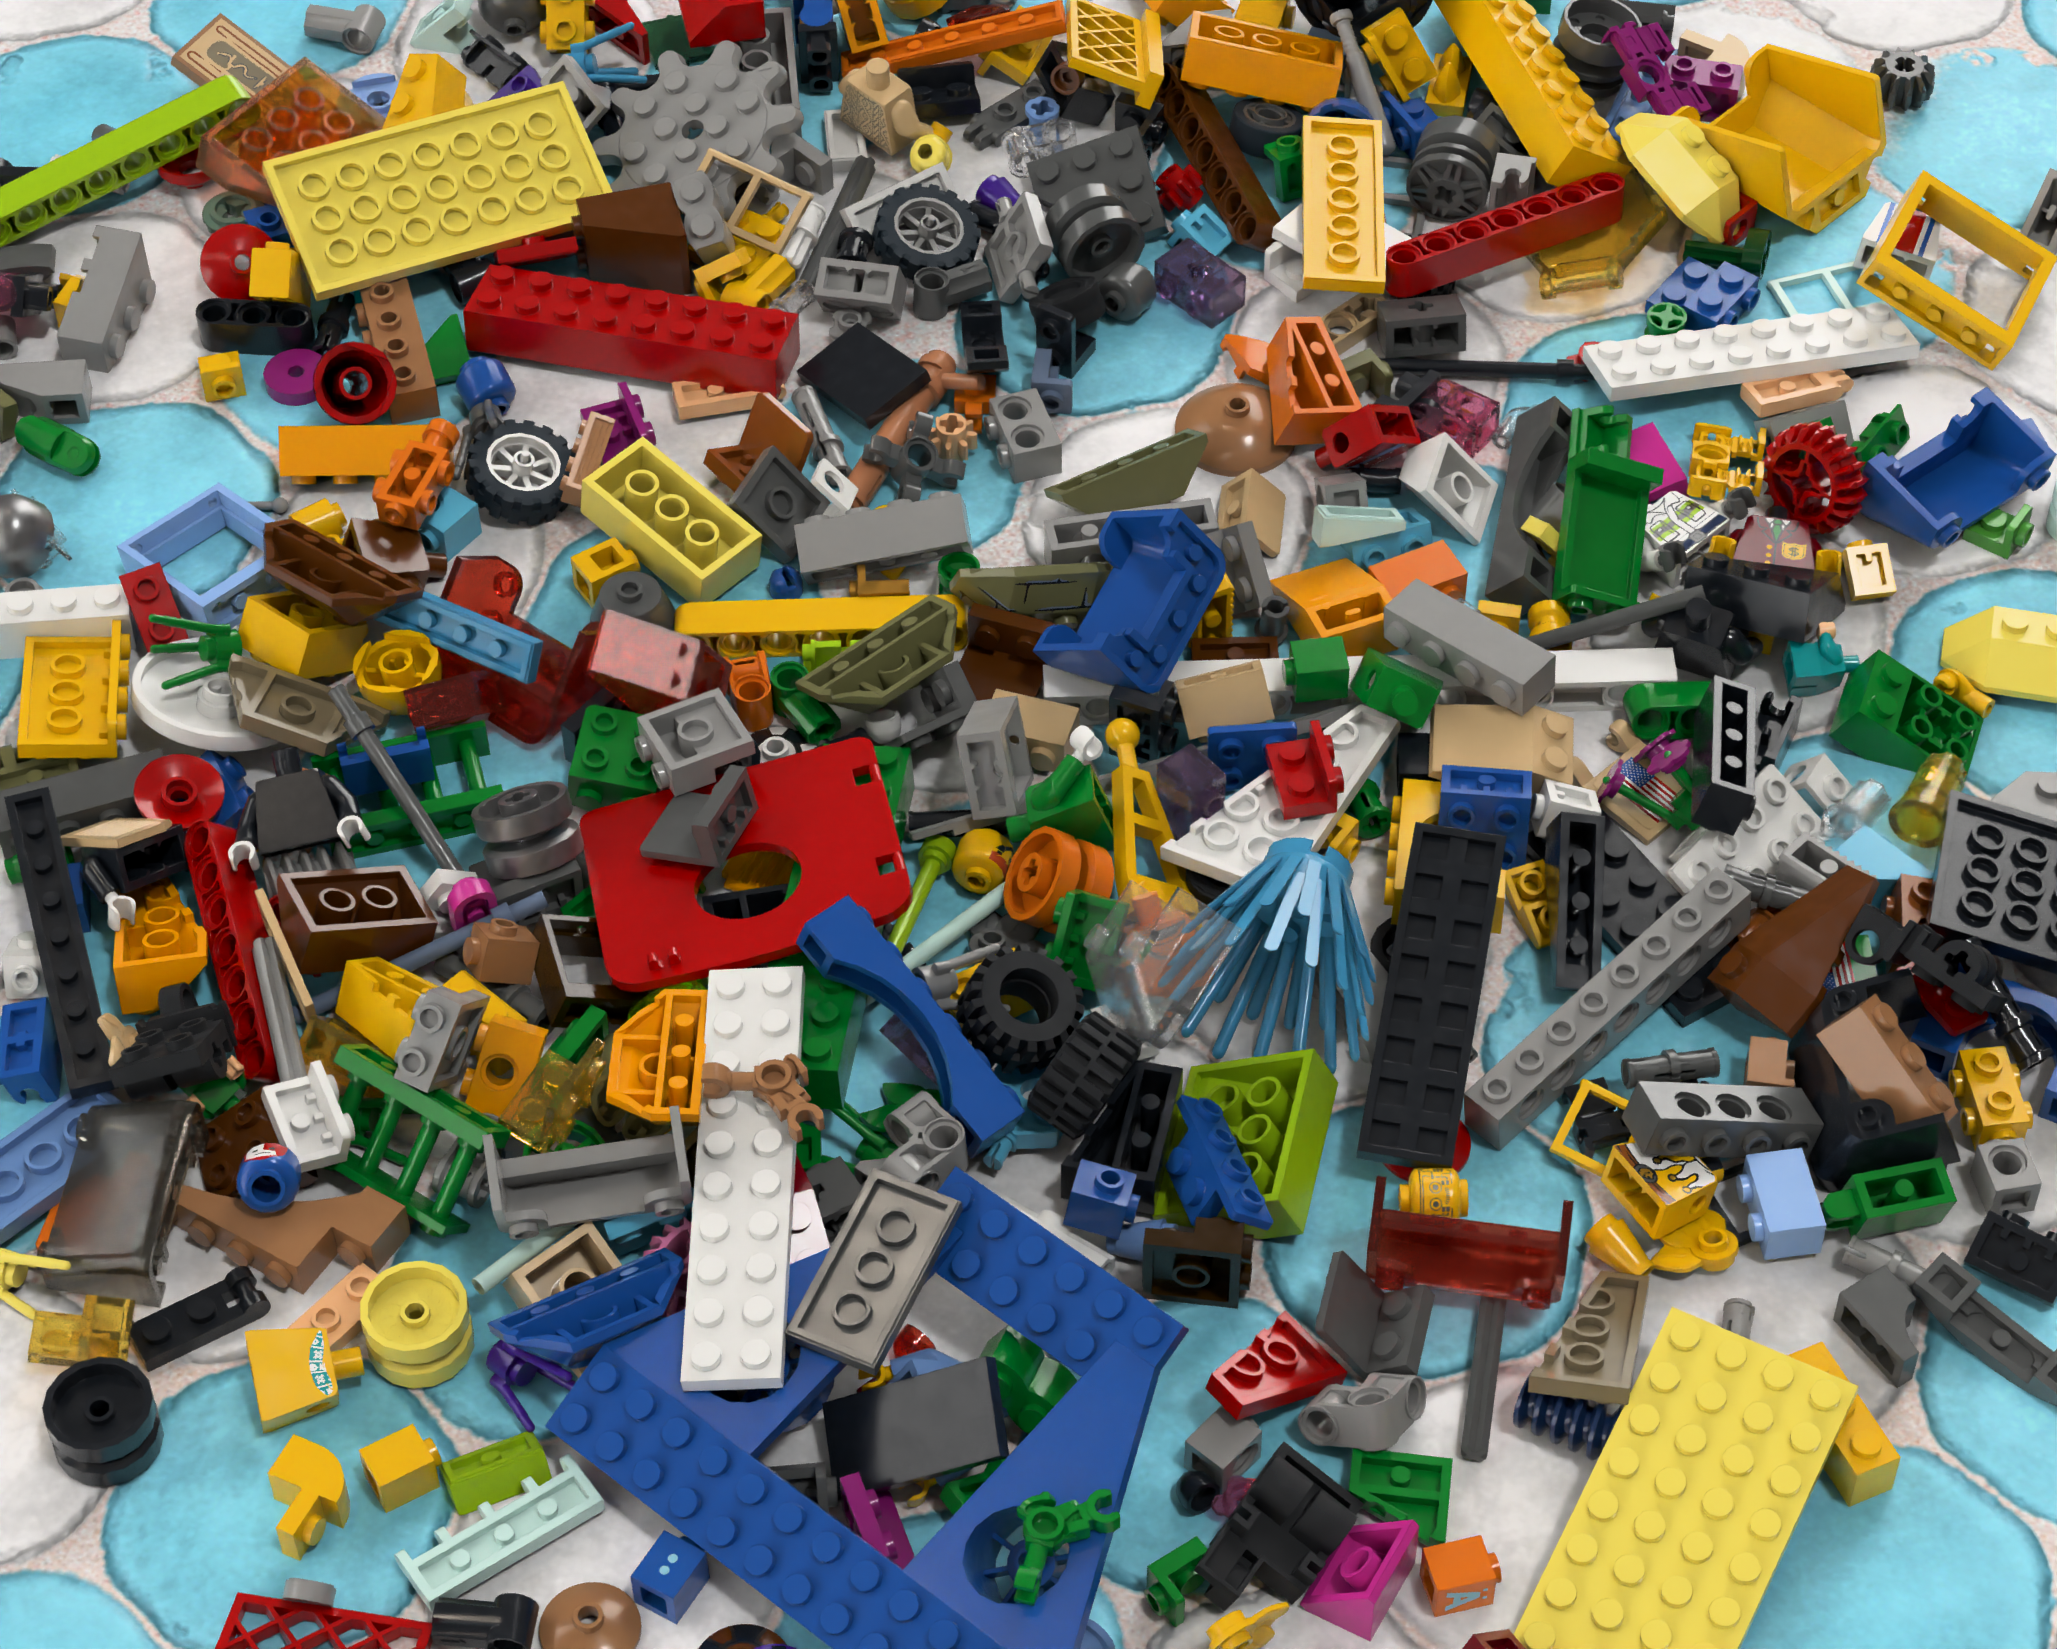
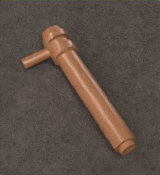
(943, 377)

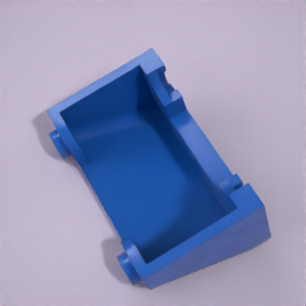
(1957, 474)
(1146, 607)

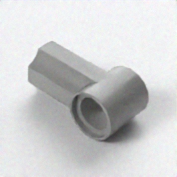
(355, 29)

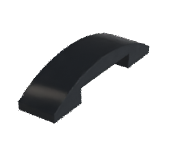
(983, 337)

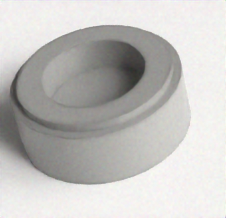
(309, 1592)

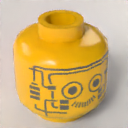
(1434, 1193)

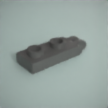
(992, 123)

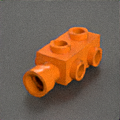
(417, 477)

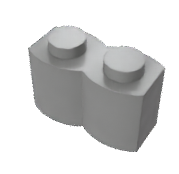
(703, 216)

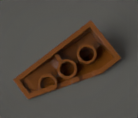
(1783, 963)

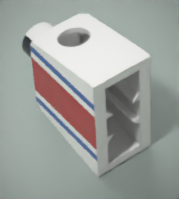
(1916, 246)

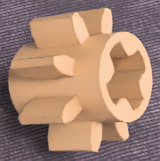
(953, 436)

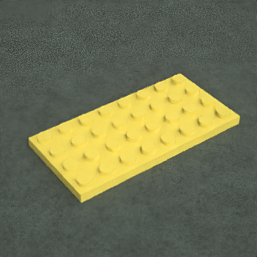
(435, 189)
(1689, 1497)

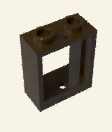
(567, 1000)

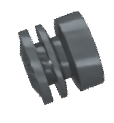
(1580, 39)
(1452, 168)

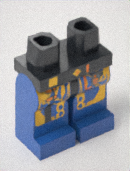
(817, 43)

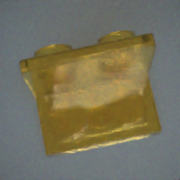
(551, 1096)

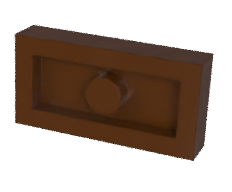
(1234, 648)

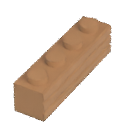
(588, 457)

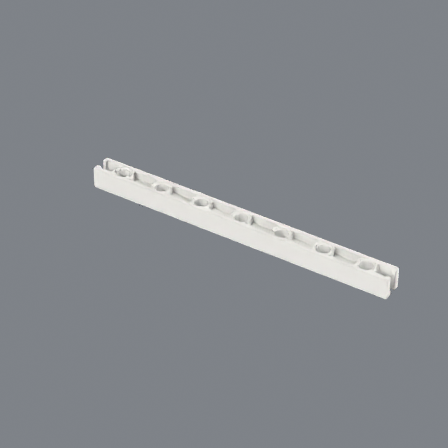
(1582, 683)

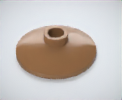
(616, 1623)

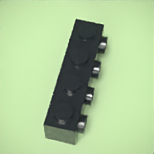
(1724, 756)

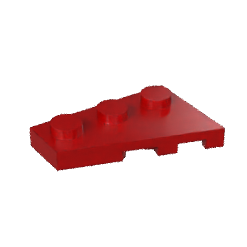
(1274, 1370)

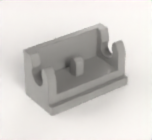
(1511, 179)

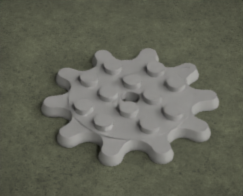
(712, 96)

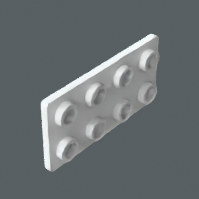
(1757, 843)

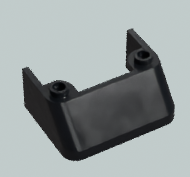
(1862, 1133)

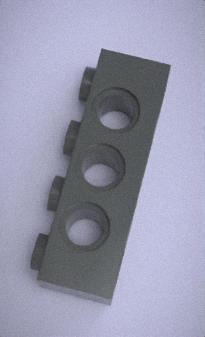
(1720, 1119)

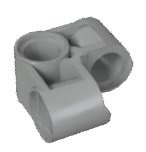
(927, 1142)
(1365, 1415)

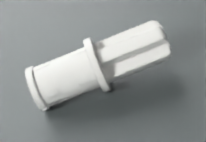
(805, 235)

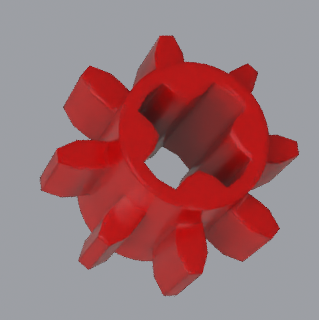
(1179, 187)

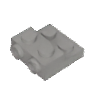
(691, 741)
(439, 1038)

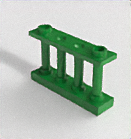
(451, 814)
(438, 1113)

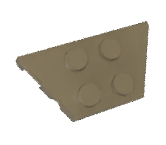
(292, 707)

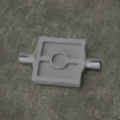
(1018, 247)

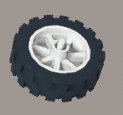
(533, 451)

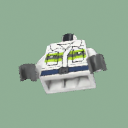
(1682, 530)

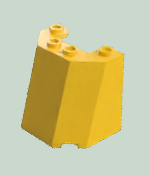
(1801, 135)

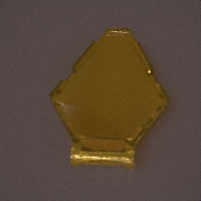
(1604, 254)

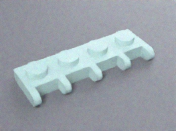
(503, 1535)

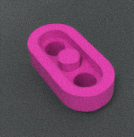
(470, 901)

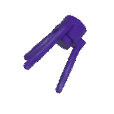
(518, 1368)

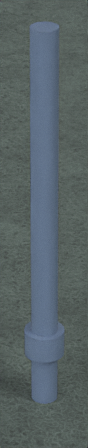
(438, 947)

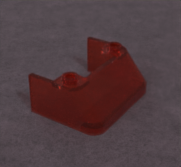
(1467, 1255)

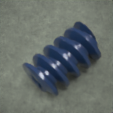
(1566, 1417)

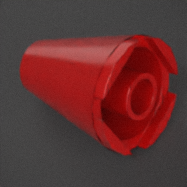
(370, 382)

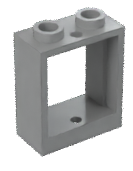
(992, 765)

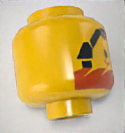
(982, 858)

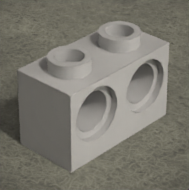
(861, 287)
(1024, 436)

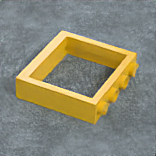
(1934, 306)

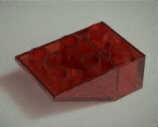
(652, 664)

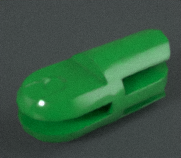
(57, 445)

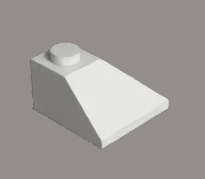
(1450, 485)

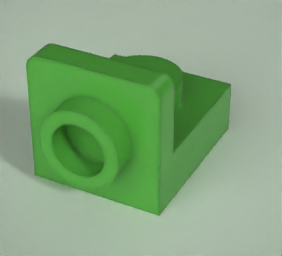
(2001, 531)

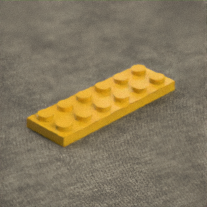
(1343, 205)

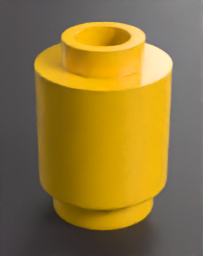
(322, 517)

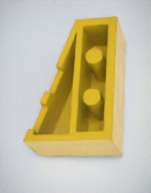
(426, 89)
(380, 1000)

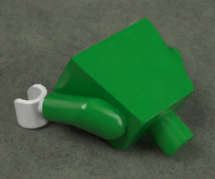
(1070, 798)

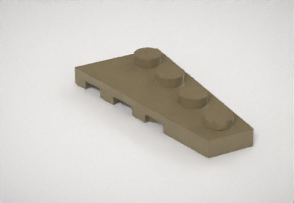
(1598, 1345)

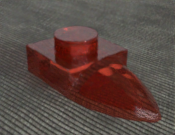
(977, 12)

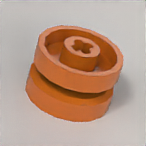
(1049, 867)

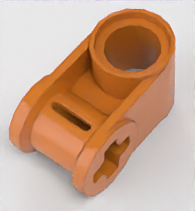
(751, 691)

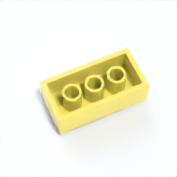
(671, 522)

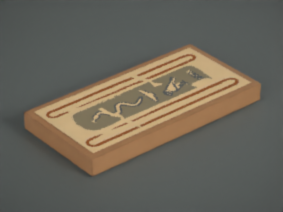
(228, 50)

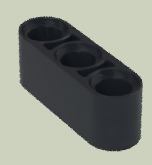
(254, 326)

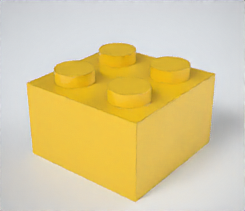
(297, 636)

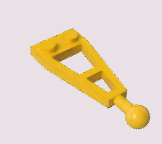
(1122, 737)

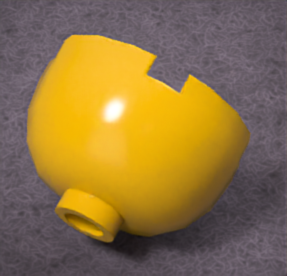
(395, 665)

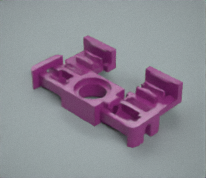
(1639, 51)

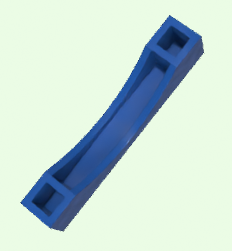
(854, 953)

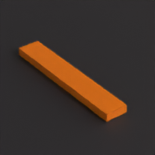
(965, 38)

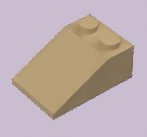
(1502, 740)
(563, 1265)

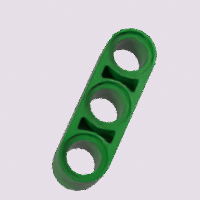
(1667, 707)

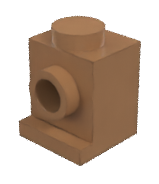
(1768, 1063)

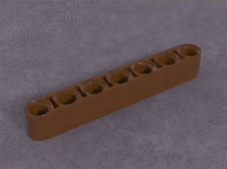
(1218, 160)

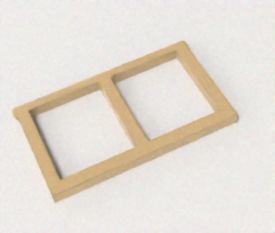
(758, 177)
(289, 964)

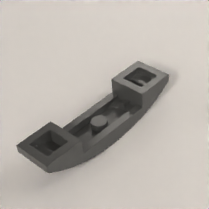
(1985, 1330)

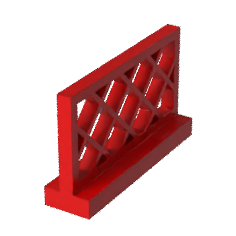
(329, 1619)

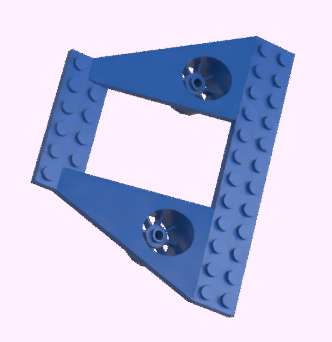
(700, 1471)

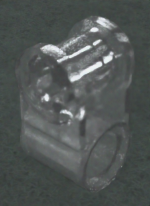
(1037, 142)

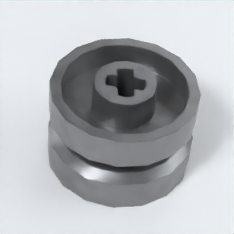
(527, 830)

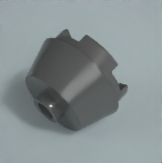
(635, 596)

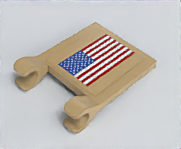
(1657, 787)

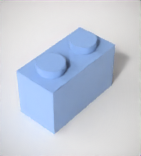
(1781, 1204)

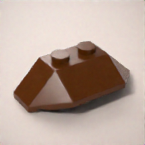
(332, 575)

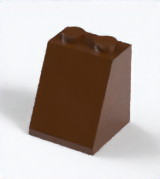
(633, 239)

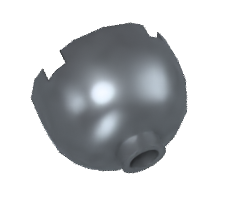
(23, 535)

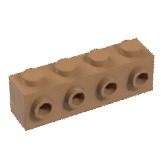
(395, 330)

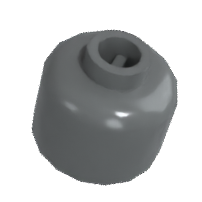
(1127, 291)

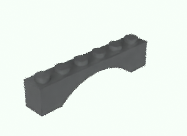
(1537, 457)

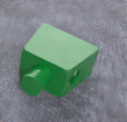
(1397, 688)

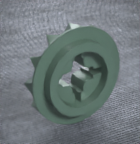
(216, 210)

